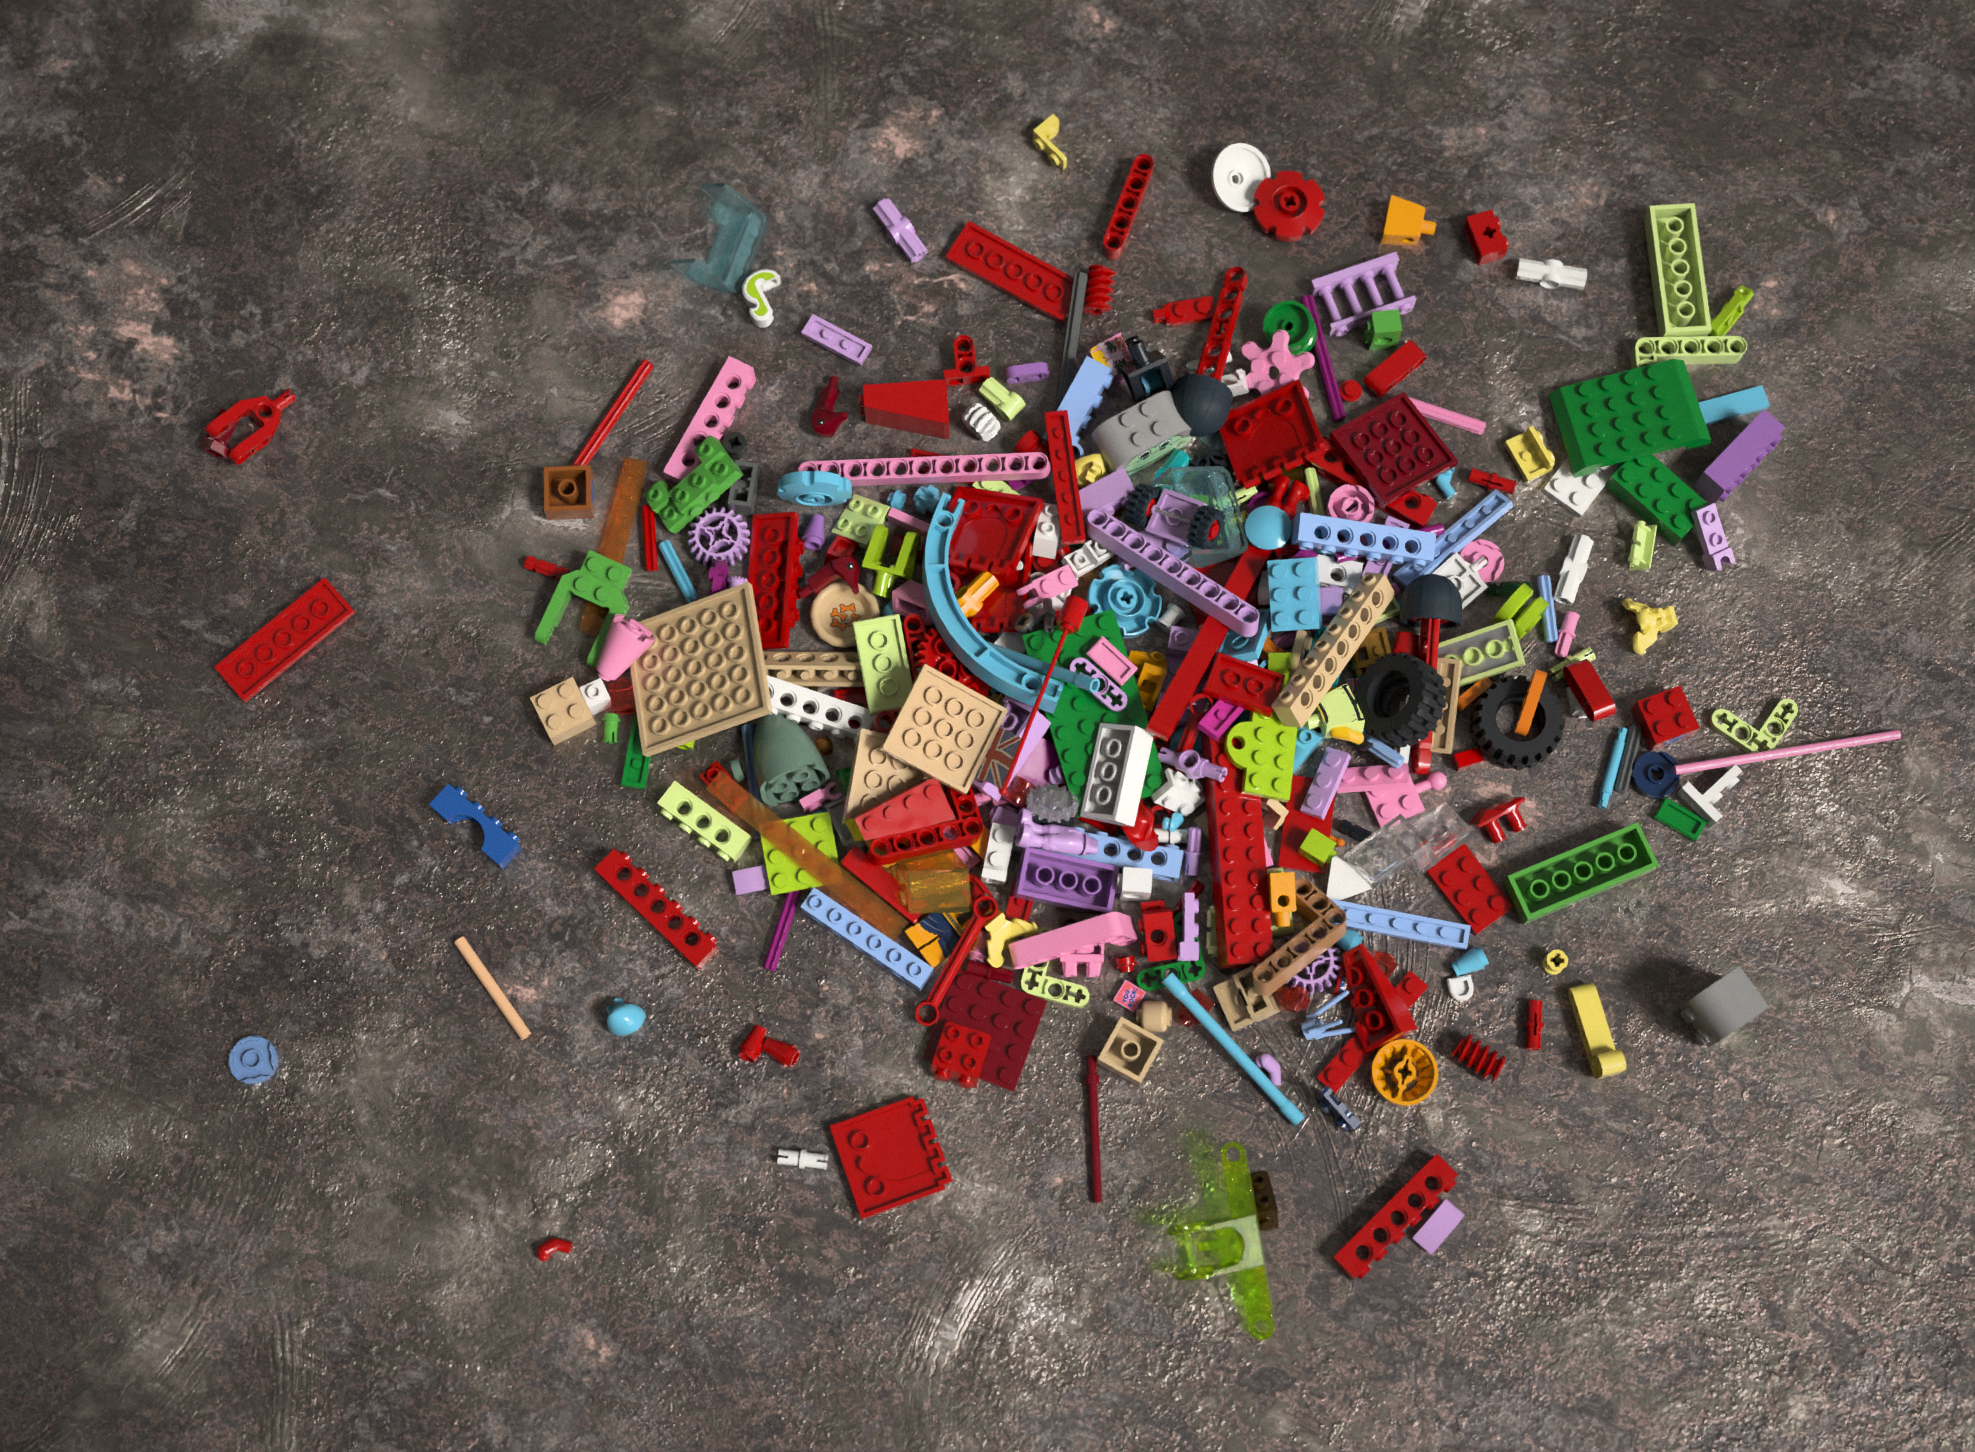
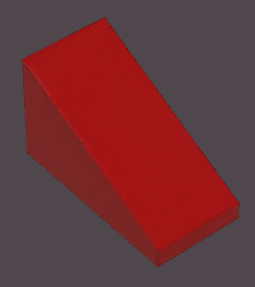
(1466, 759)

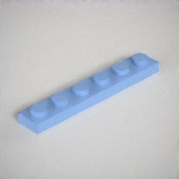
(1459, 535)
(1405, 925)

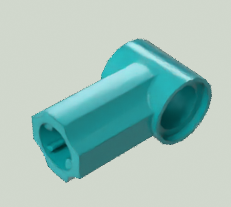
(1177, 459)

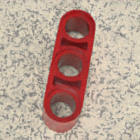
(1395, 369)
(1589, 690)

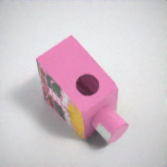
(1112, 354)

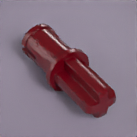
(989, 972)

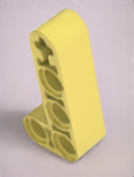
(1595, 1033)

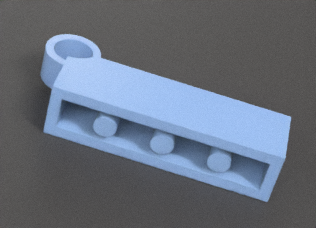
(1084, 396)

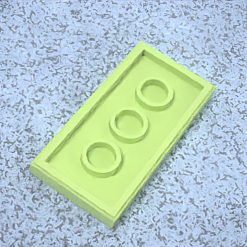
(883, 662)

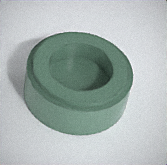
(737, 769)

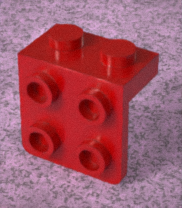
(960, 1055)

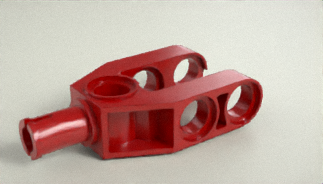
(252, 408)

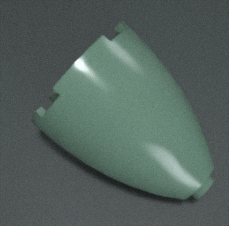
(785, 756)

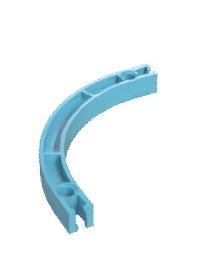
(959, 633)

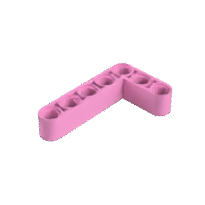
(1107, 928)

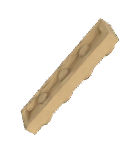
(1444, 733)

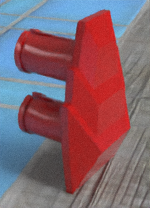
(1488, 818)

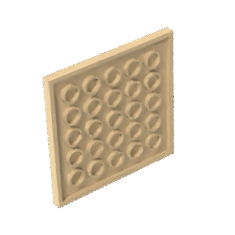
(700, 671)

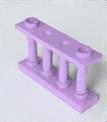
(1362, 272)

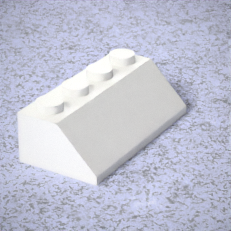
(1117, 774)

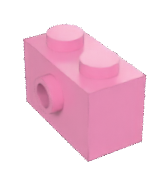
(910, 599)

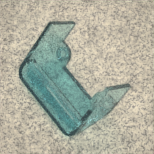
(734, 245)
(1215, 488)

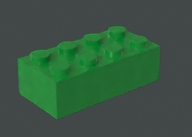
(1656, 496)

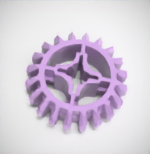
(725, 520)
(1310, 983)

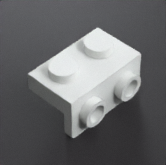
(1179, 793)

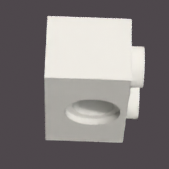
(1047, 532)
(1349, 571)
(1134, 884)

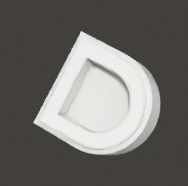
(1460, 988)

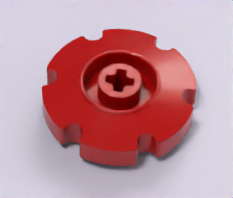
(1288, 222)

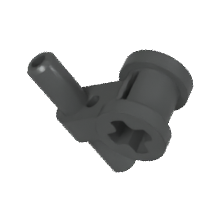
(1041, 620)

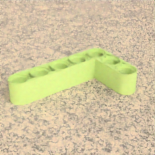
(1698, 345)

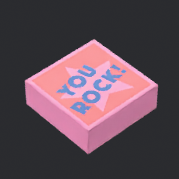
(1129, 996)

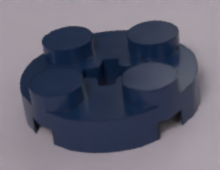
(1646, 784)

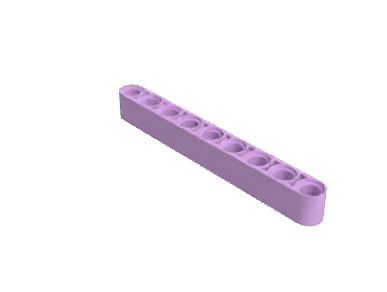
(1197, 593)

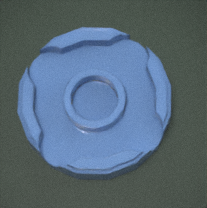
(253, 1060)

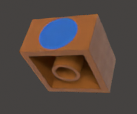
(569, 492)

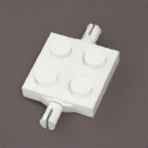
(1464, 577)

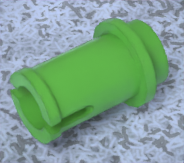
(610, 728)

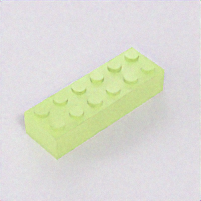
(1677, 271)

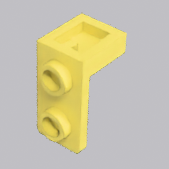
(1042, 137)

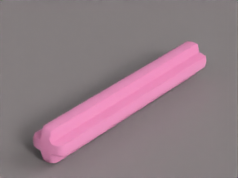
(1449, 417)

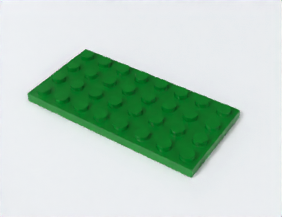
(1079, 713)

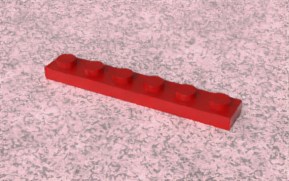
(1064, 477)
(1353, 1053)

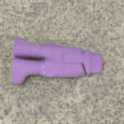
(1052, 836)

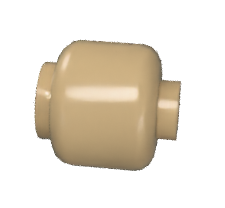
(1154, 1016)

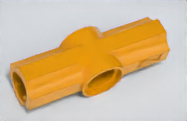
(972, 596)

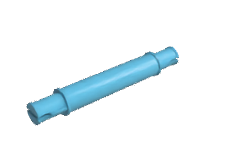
(1612, 768)

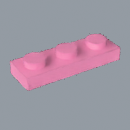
(1374, 778)

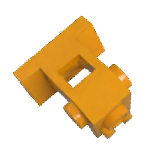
(1151, 673)

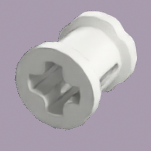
(1170, 617)

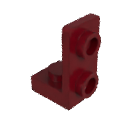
(217, 445)

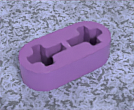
(1027, 372)

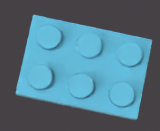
(1247, 647)

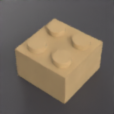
(563, 711)
(1130, 1051)

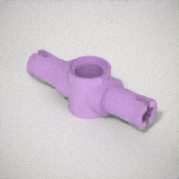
(1201, 768)

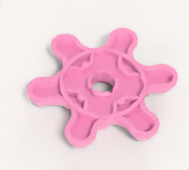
(1276, 355)

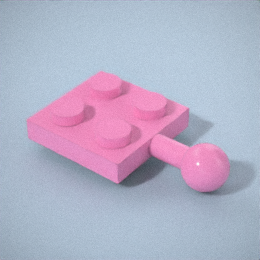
(1392, 802)

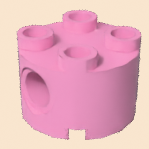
(1351, 504)

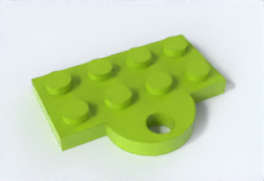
(1264, 756)

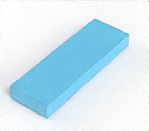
(1734, 405)

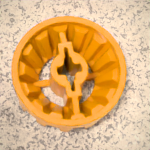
(1409, 1052)

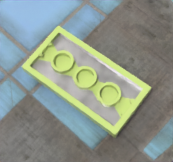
(1485, 651)

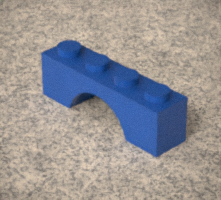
(454, 807)

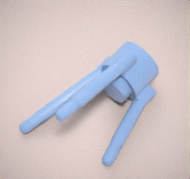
(1316, 1028)

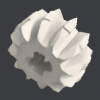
(981, 422)

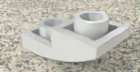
(1087, 558)

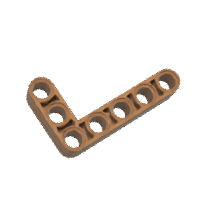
(1304, 941)

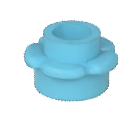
(896, 499)

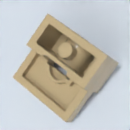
(1234, 1005)

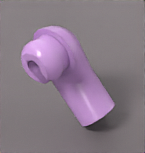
(1272, 1066)

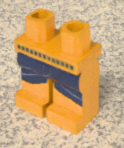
(940, 926)

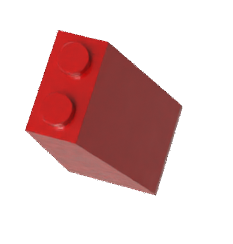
(908, 406)

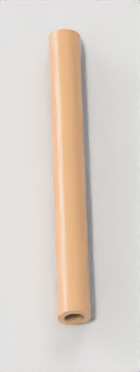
(492, 988)

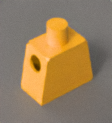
(1405, 223)
(1282, 885)

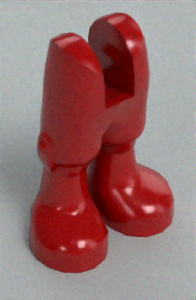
(1297, 494)

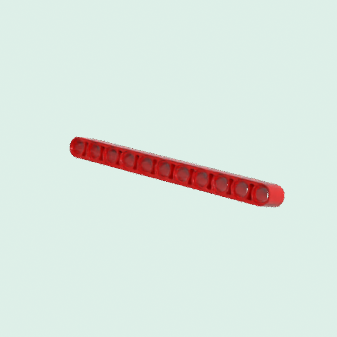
(1204, 648)

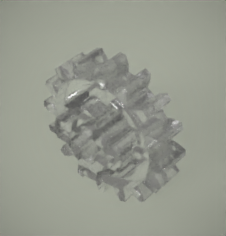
(1052, 802)

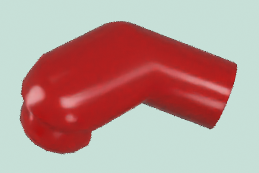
(551, 1245)

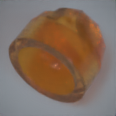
(824, 746)

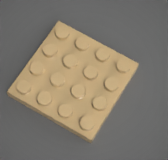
(944, 729)
(876, 774)

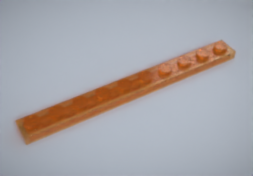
(807, 855)

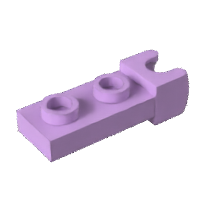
(1712, 537)
(1188, 949)

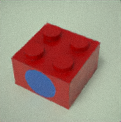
(1665, 718)

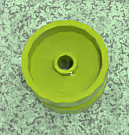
(1522, 614)

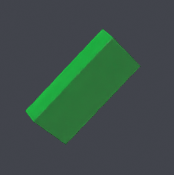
(1680, 819)

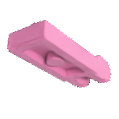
(1049, 585)

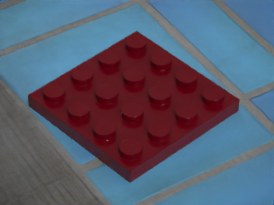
(1393, 449)
(994, 1009)

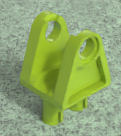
(904, 566)

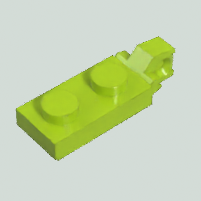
(1731, 312)

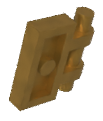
(1375, 646)

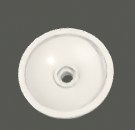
(1248, 169)

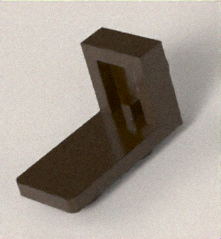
(1265, 1201)

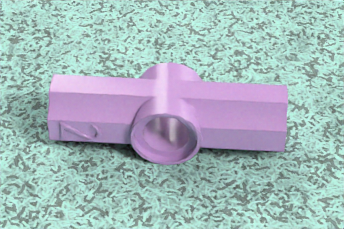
(900, 230)

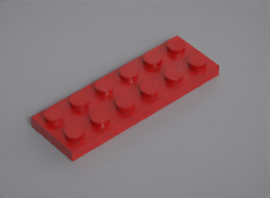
(1012, 271)
(284, 640)

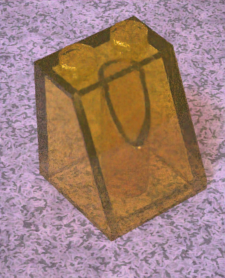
(934, 883)

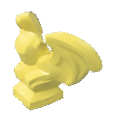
(1650, 622)
(1003, 933)

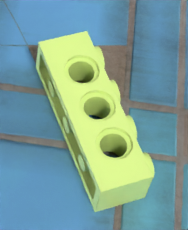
(678, 796)

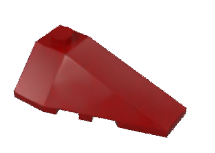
(1377, 1005)

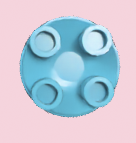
(1268, 528)

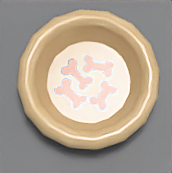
(837, 609)

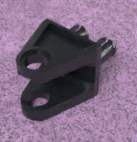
(1141, 362)

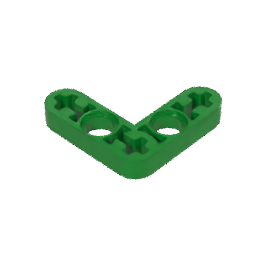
(1180, 967)

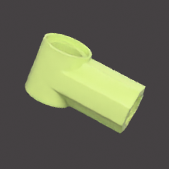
(1006, 403)

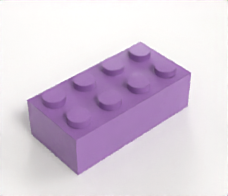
(1740, 458)
(1065, 881)

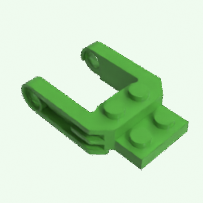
(599, 582)

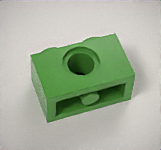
(1383, 330)

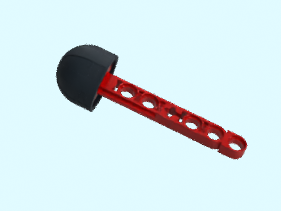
(1203, 398)
(1432, 605)

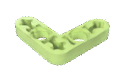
(1763, 735)
(1046, 981)

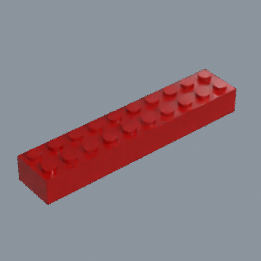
(1236, 864)

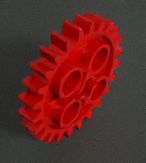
(947, 661)

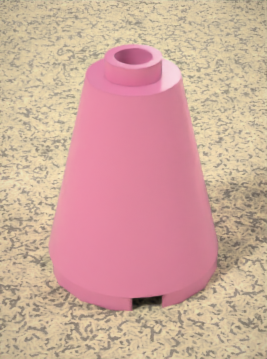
(622, 647)

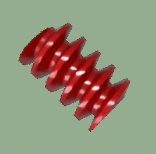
(1097, 289)
(1479, 1057)

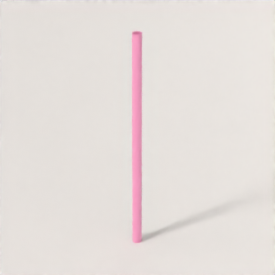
(1786, 752)

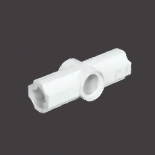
(1551, 274)
(1573, 569)

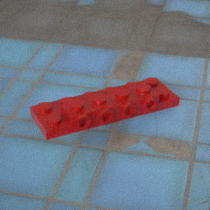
(775, 575)

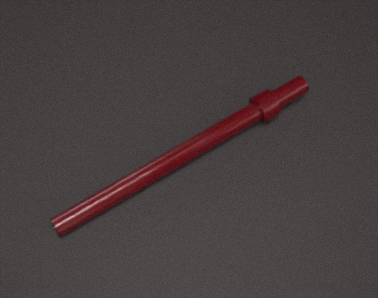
(1092, 1079)

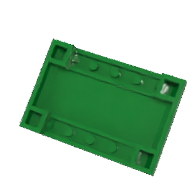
(1628, 416)

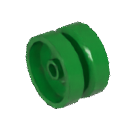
(1296, 321)

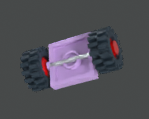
(1175, 517)

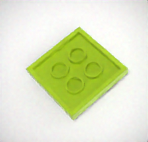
(784, 873)

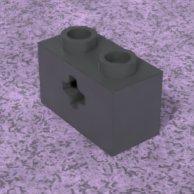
(744, 490)

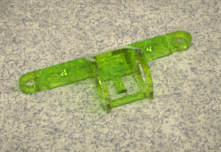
(1237, 1243)

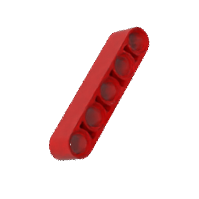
(1127, 216)

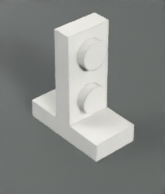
(1700, 803)
(998, 854)

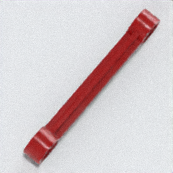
(1187, 740)
(956, 959)

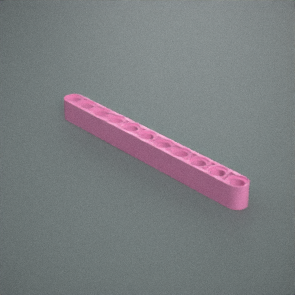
(935, 465)

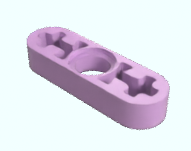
(1108, 683)

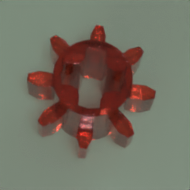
(1295, 999)

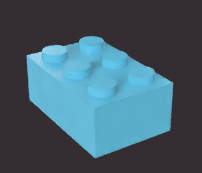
(1294, 594)

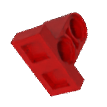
(955, 376)

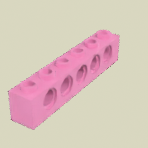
(732, 372)

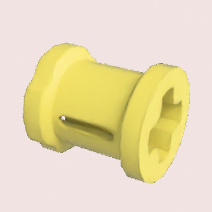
(1560, 958)

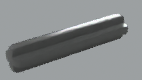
(1628, 758)

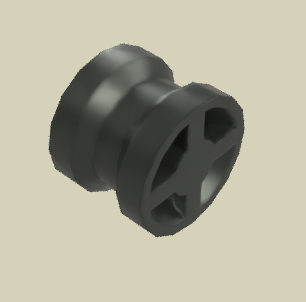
(738, 449)

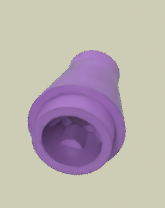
(814, 533)

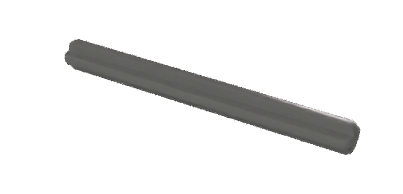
(1072, 335)

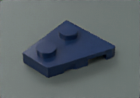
(1338, 1109)

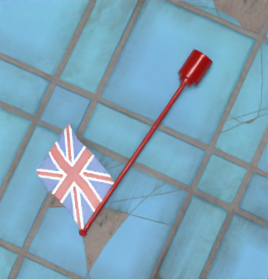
(1007, 746)

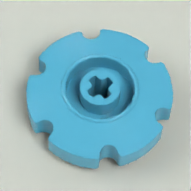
(814, 488)
(1130, 586)

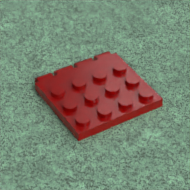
(1271, 434)
(992, 529)
(1003, 604)
(891, 1156)

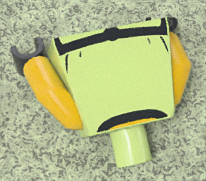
(1340, 717)

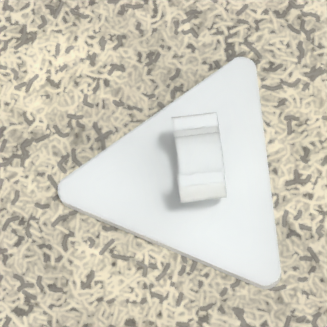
(1344, 880)

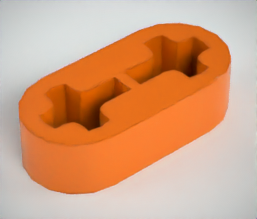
(1473, 694)

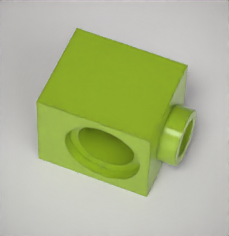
(1318, 848)

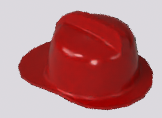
(1142, 833)

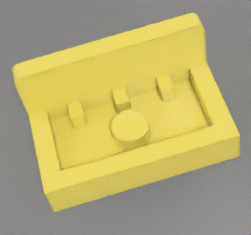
(1530, 454)

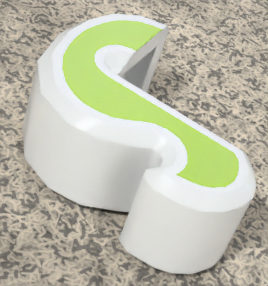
(753, 295)

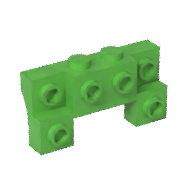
(697, 489)

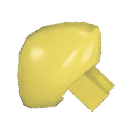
(1090, 469)

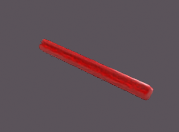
(613, 413)

